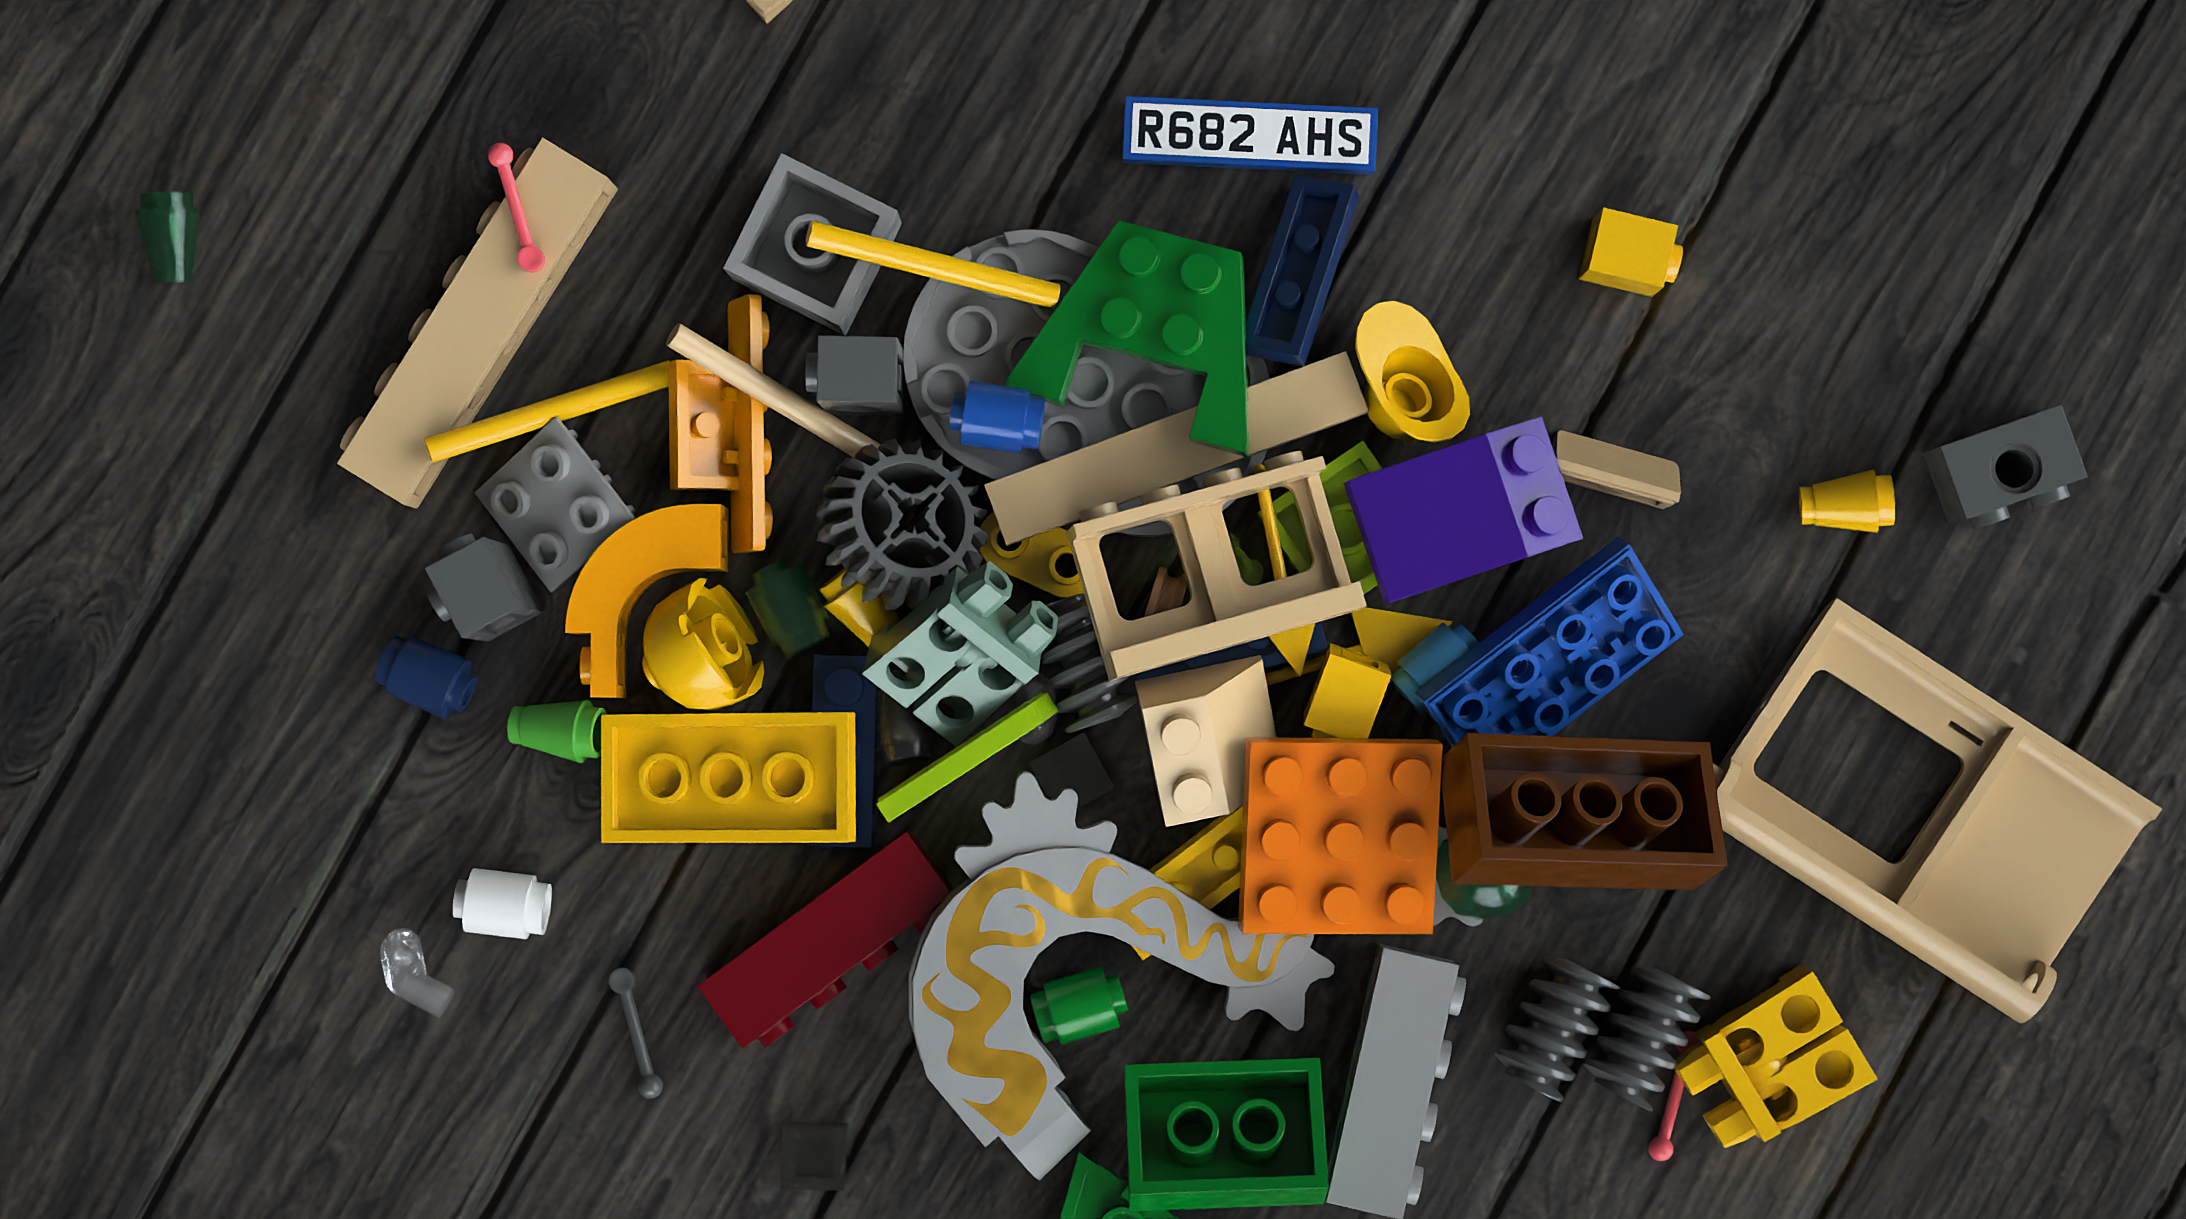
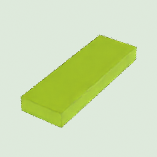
(967, 756)

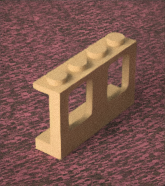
(1221, 605)

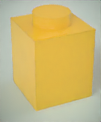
(1631, 252)
(1346, 694)

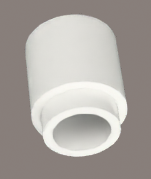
(502, 903)

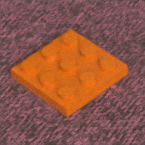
(1339, 835)

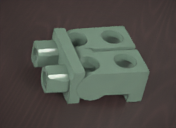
(961, 650)

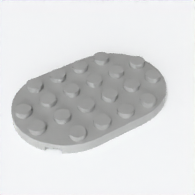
(981, 337)

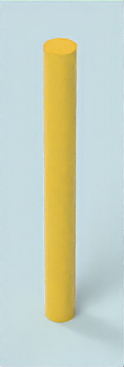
(932, 264)
(543, 412)

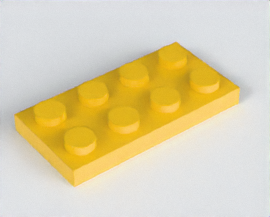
(728, 778)

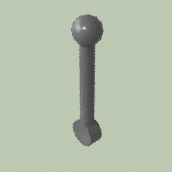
(623, 981)

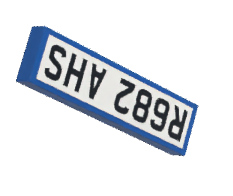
(1250, 135)

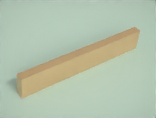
(1164, 454)

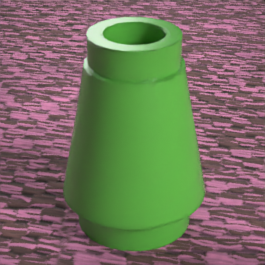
(559, 729)

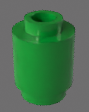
(1078, 1006)

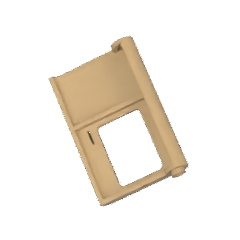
(2000, 858)

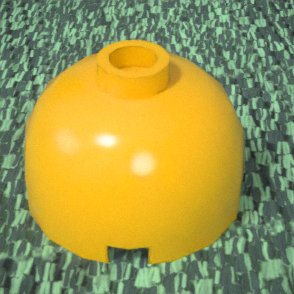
(700, 649)

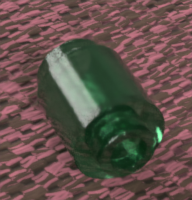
(788, 607)

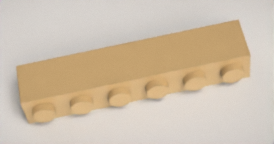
(476, 324)

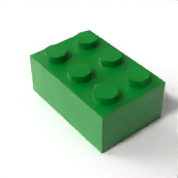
(1225, 1134)

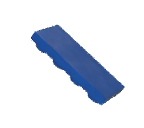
(1556, 652)

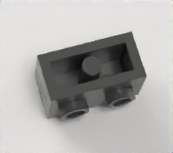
(480, 588)

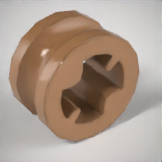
(1166, 592)

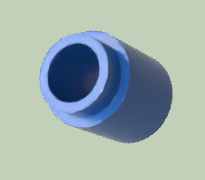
(997, 417)

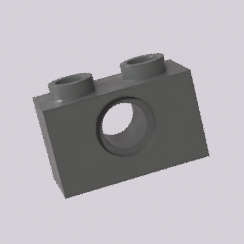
(857, 375)
(2037, 445)

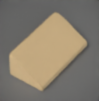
(1617, 470)

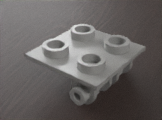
(554, 504)

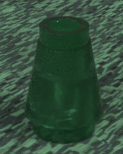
(169, 234)

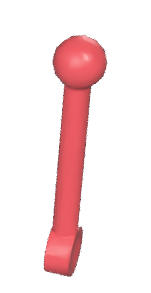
(529, 256)
(1661, 1147)

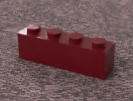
(825, 940)

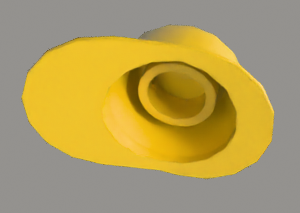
(1409, 376)

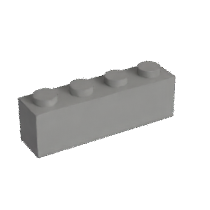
(1391, 1081)

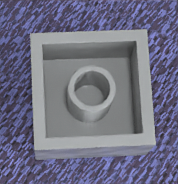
(808, 280)

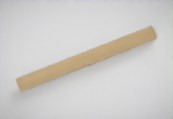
(767, 390)

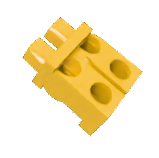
(1776, 1058)

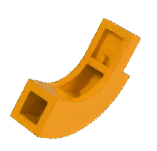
(624, 567)

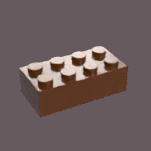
(1581, 812)

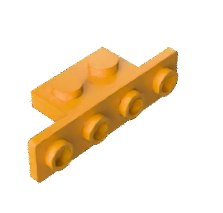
(720, 429)

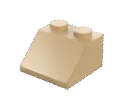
(1199, 733)

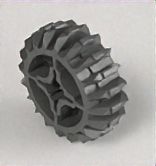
(863, 485)

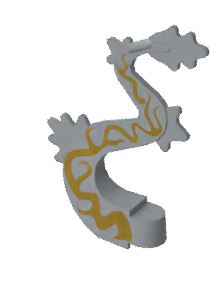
(1023, 893)

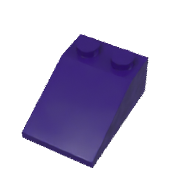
(1463, 510)

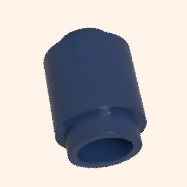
(426, 676)

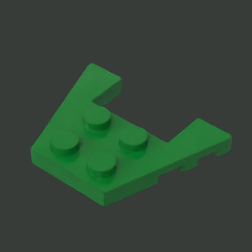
(1161, 304)

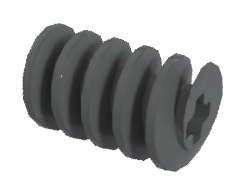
(1083, 668)
(1554, 1026)
(1644, 1035)

